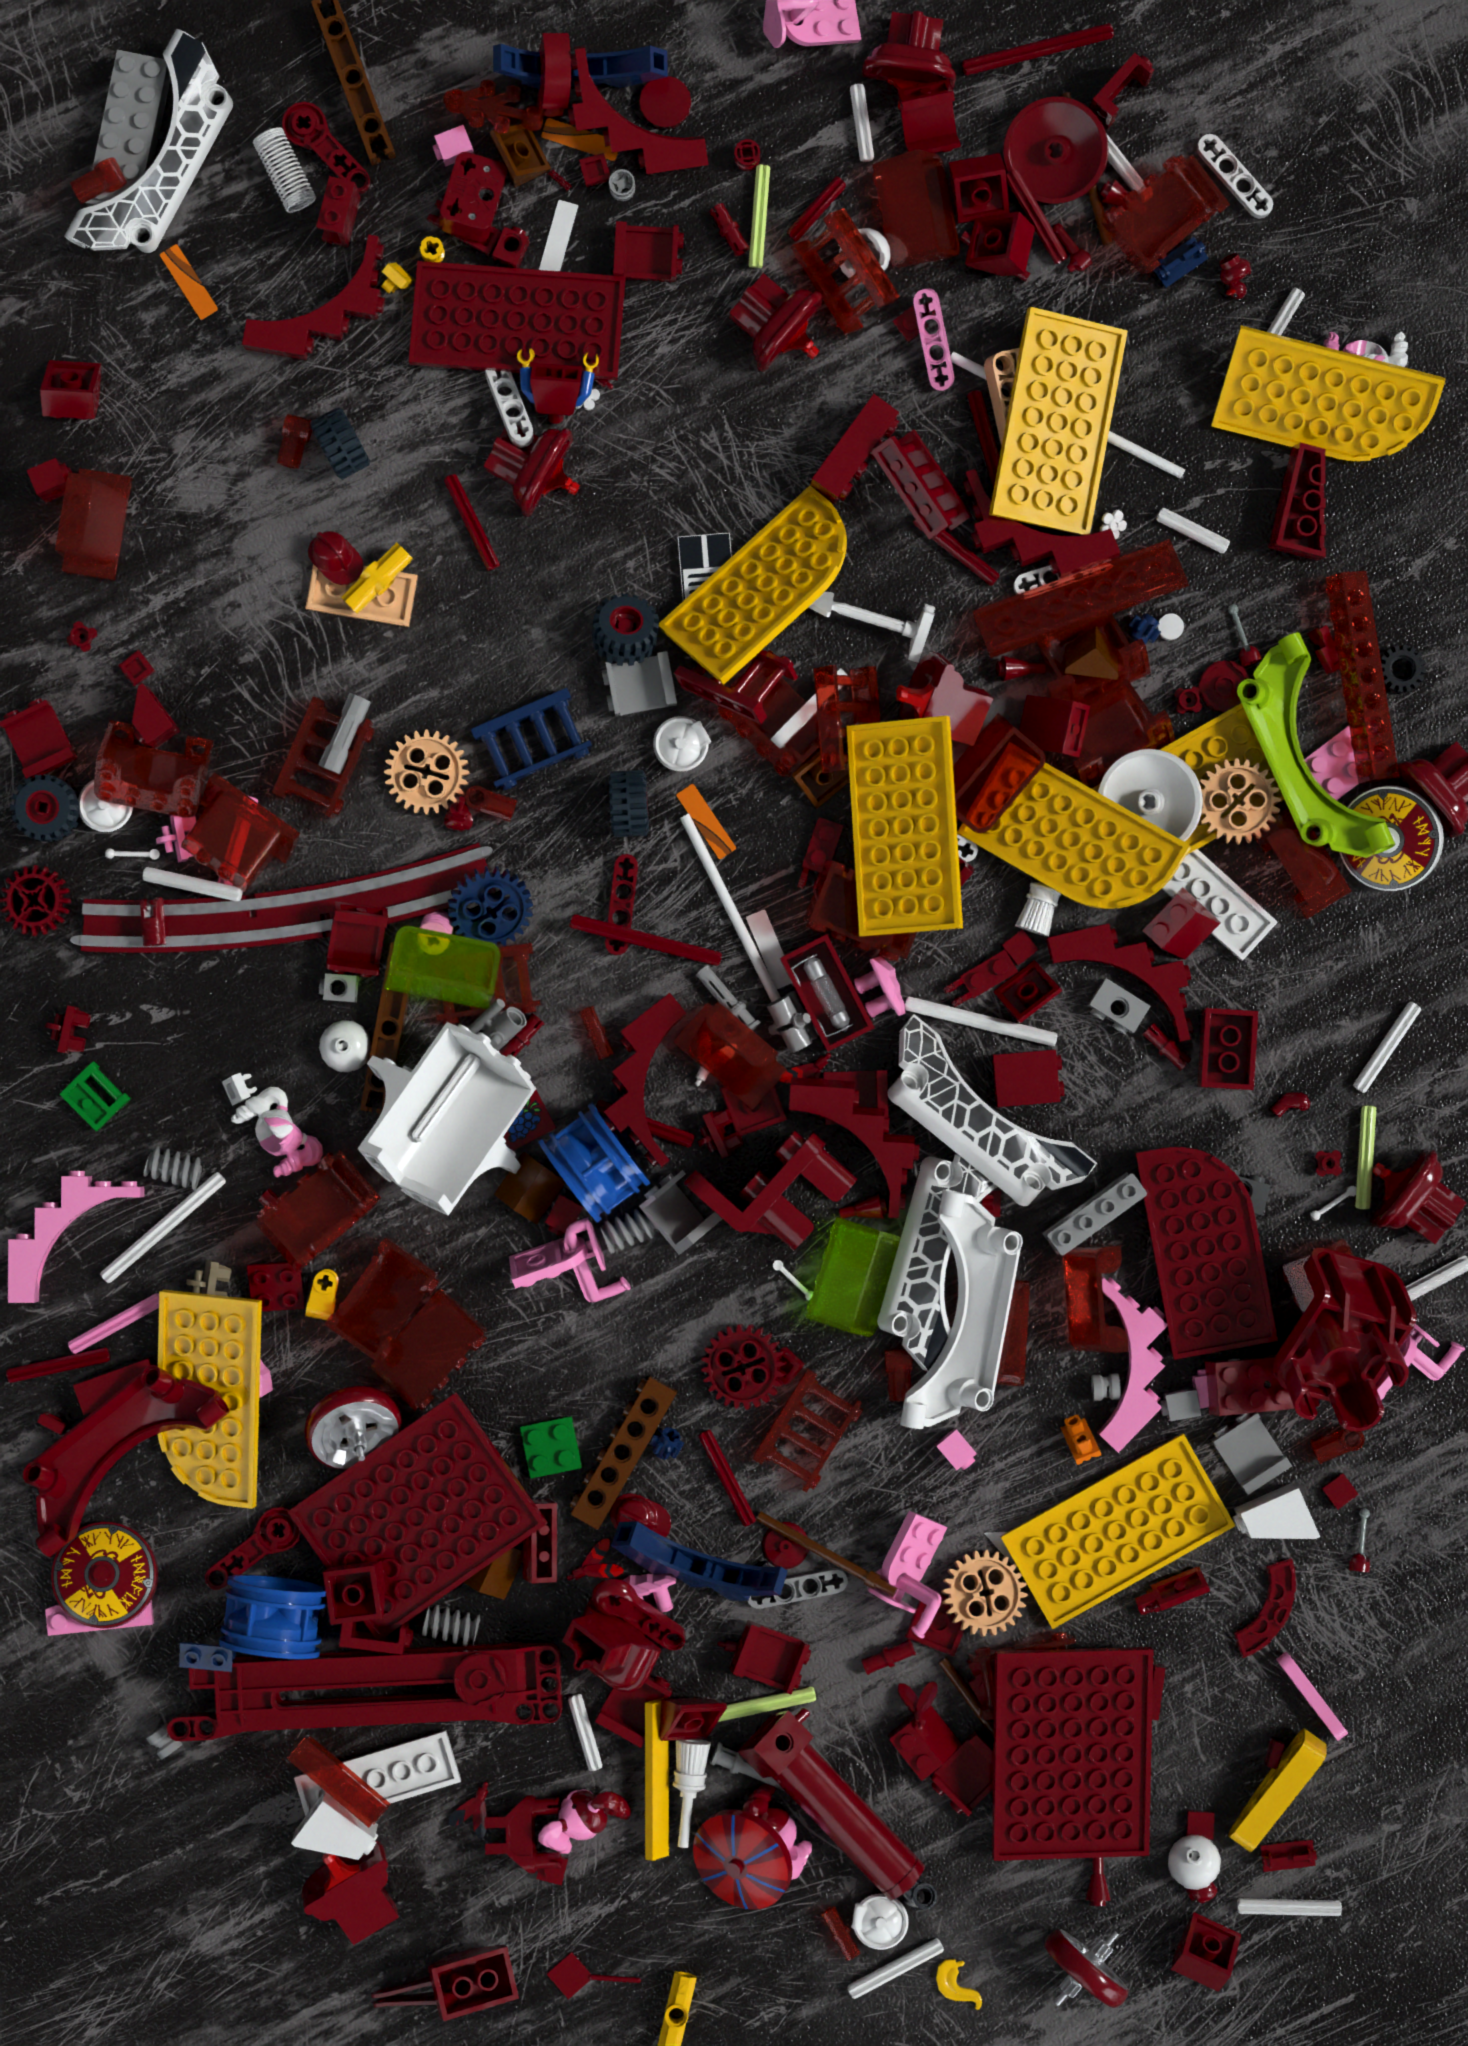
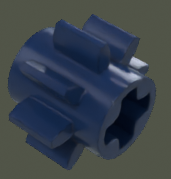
(1145, 628)
(666, 1443)

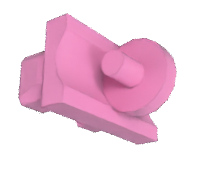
(179, 826)

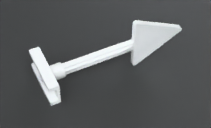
(916, 631)

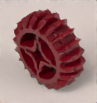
(43, 890)

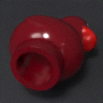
(1232, 272)

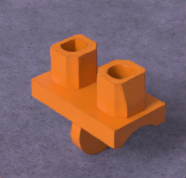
(1080, 1439)

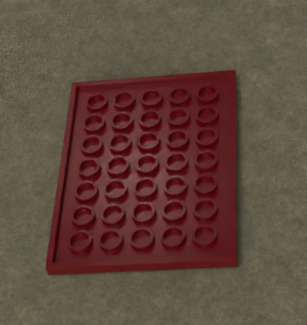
(425, 1504)
(1072, 1753)

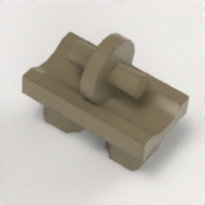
(212, 1273)

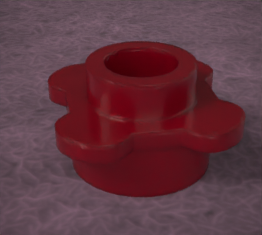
(74, 637)
(1193, 694)
(1333, 1157)

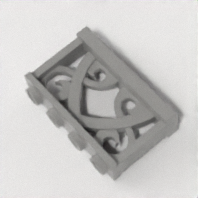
(1094, 1213)

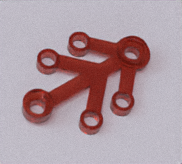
(463, 102)

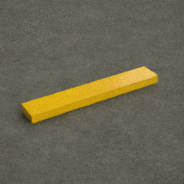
(656, 1785)

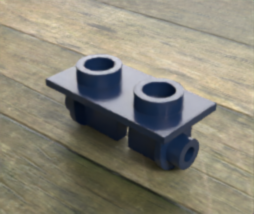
(1181, 262)
(206, 1657)

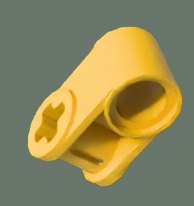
(322, 1300)

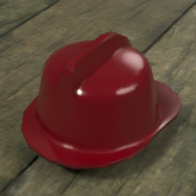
(335, 558)
(638, 1508)

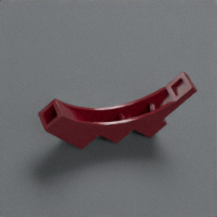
(659, 151)
(293, 336)
(1067, 553)
(1097, 945)
(643, 1038)
(836, 1101)

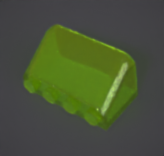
(443, 967)
(853, 1277)

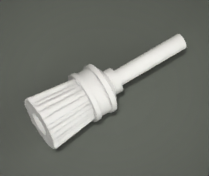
(1039, 909)
(689, 1779)

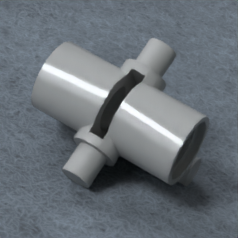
(791, 1022)
(499, 1027)

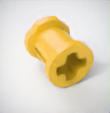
(436, 244)

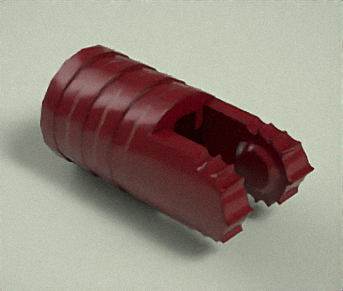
(153, 928)

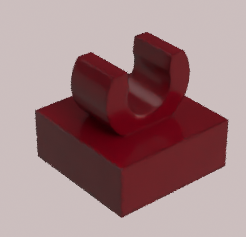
(992, 1203)

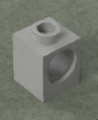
(351, 988)
(1180, 1404)

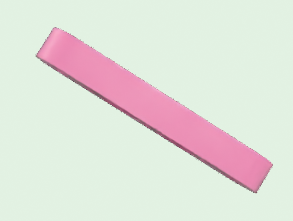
(929, 340)
(1311, 1696)

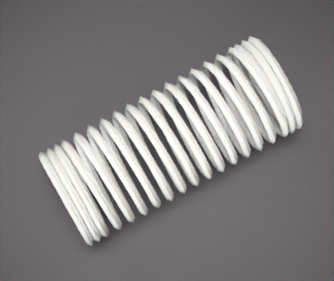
(271, 139)

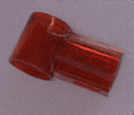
(104, 178)
(295, 434)
(493, 803)
(899, 1368)
(1334, 1445)

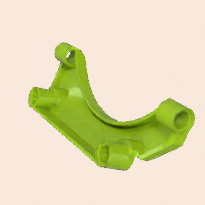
(1274, 723)

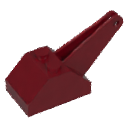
(460, 1983)

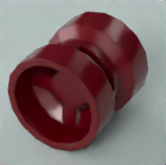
(747, 159)

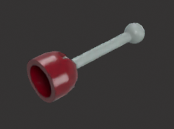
(1248, 654)
(1360, 1561)

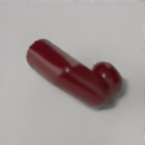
(1291, 1100)

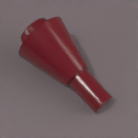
(1113, 193)
(1011, 668)
(870, 1208)
(1098, 1890)

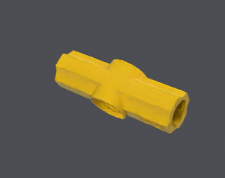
(377, 578)
(679, 1997)

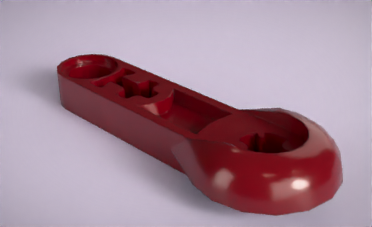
(320, 140)
(261, 1543)
(636, 1612)

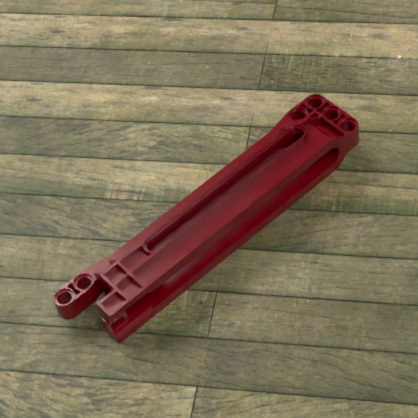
(252, 1699)

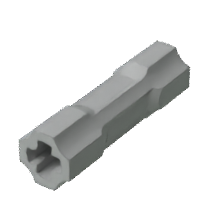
(337, 751)

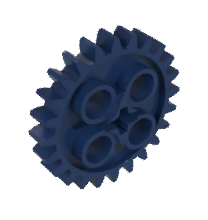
(476, 890)

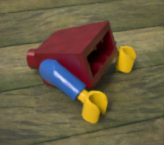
(556, 387)

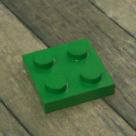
(551, 1447)

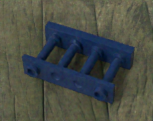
(535, 713)

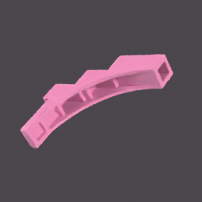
(29, 1255)
(1135, 1405)

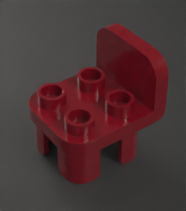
(766, 1207)
(1347, 1339)

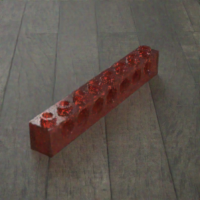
(1362, 677)

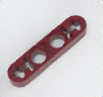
(622, 904)

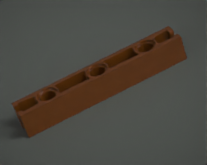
(360, 94)
(393, 1008)

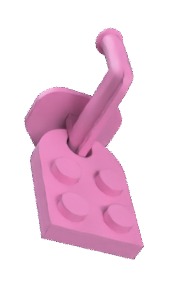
(821, 22)
(564, 1254)
(1420, 1360)
(907, 1563)

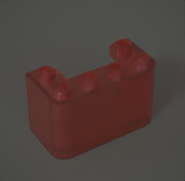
(1163, 211)
(836, 910)
(317, 1210)

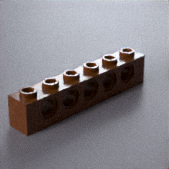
(593, 1513)

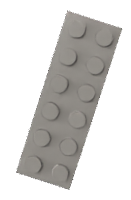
(132, 116)

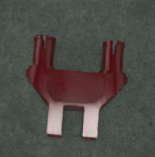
(521, 1834)

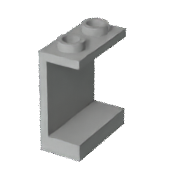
(640, 686)
(676, 1215)
(1250, 1452)

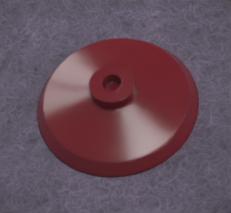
(783, 1551)

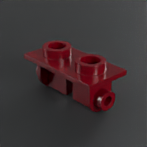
(1288, 1855)

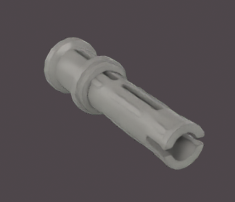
(725, 997)
(736, 1763)

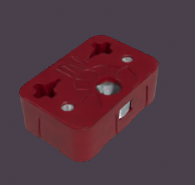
(467, 194)

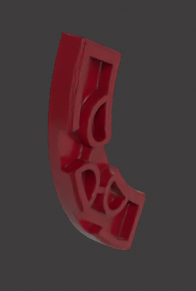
(1274, 1611)

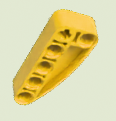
(1278, 1789)

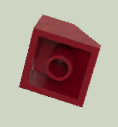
(979, 187)
(1000, 244)
(71, 389)
(151, 719)
(1181, 925)
(355, 1592)
(925, 1748)
(1206, 1952)

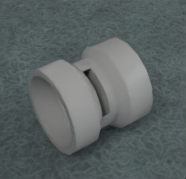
(623, 180)
(1105, 1387)
(162, 1740)

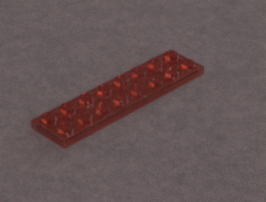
(1080, 598)

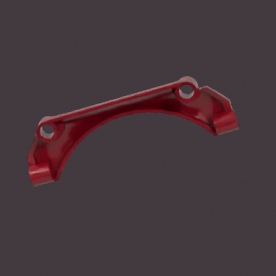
(80, 1459)

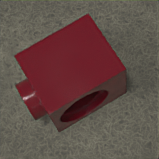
(507, 258)
(563, 1214)

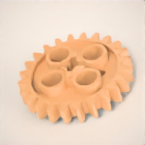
(433, 750)
(1254, 817)
(1007, 1588)

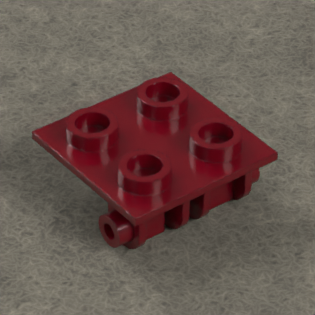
(276, 1286)

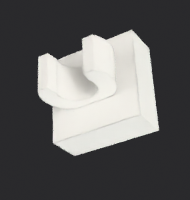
(237, 1089)

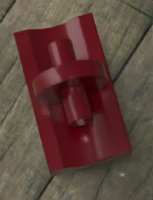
(68, 1042)
(725, 1144)

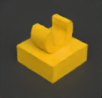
(396, 278)

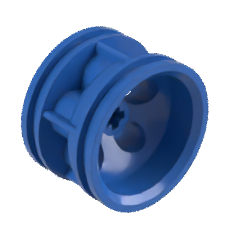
(594, 1163)
(272, 1616)

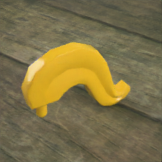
(947, 1985)

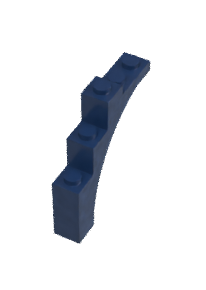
(611, 68)
(694, 1568)

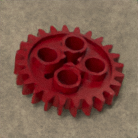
(735, 1344)

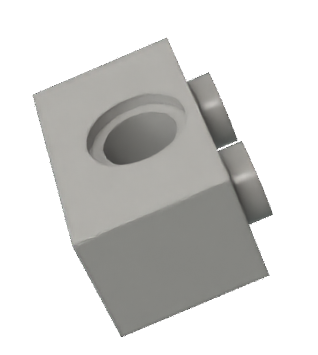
(1133, 1007)

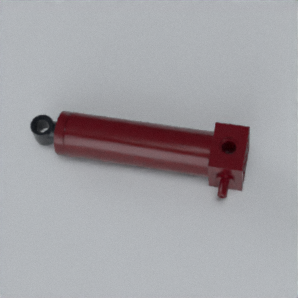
(784, 1753)

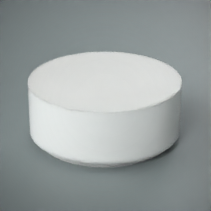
(1170, 627)

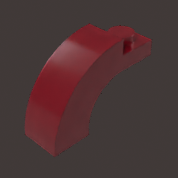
(555, 74)

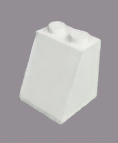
(1276, 1516)
(334, 1830)

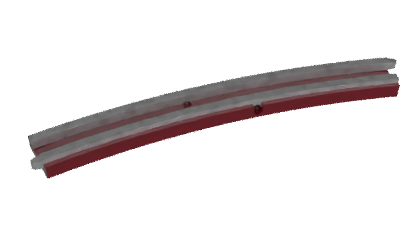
(282, 914)

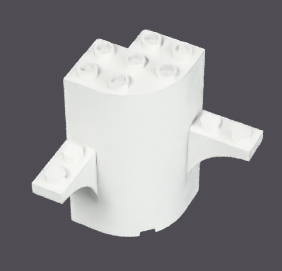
(468, 1134)

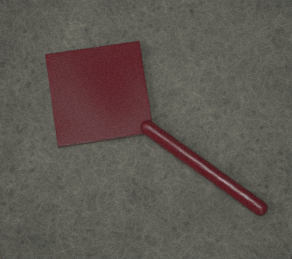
(572, 1975)

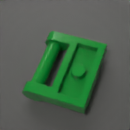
(88, 1102)

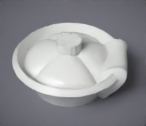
(681, 743)
(101, 814)
(880, 1921)

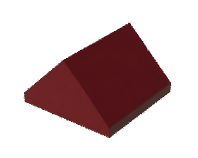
(1027, 991)
(689, 1718)

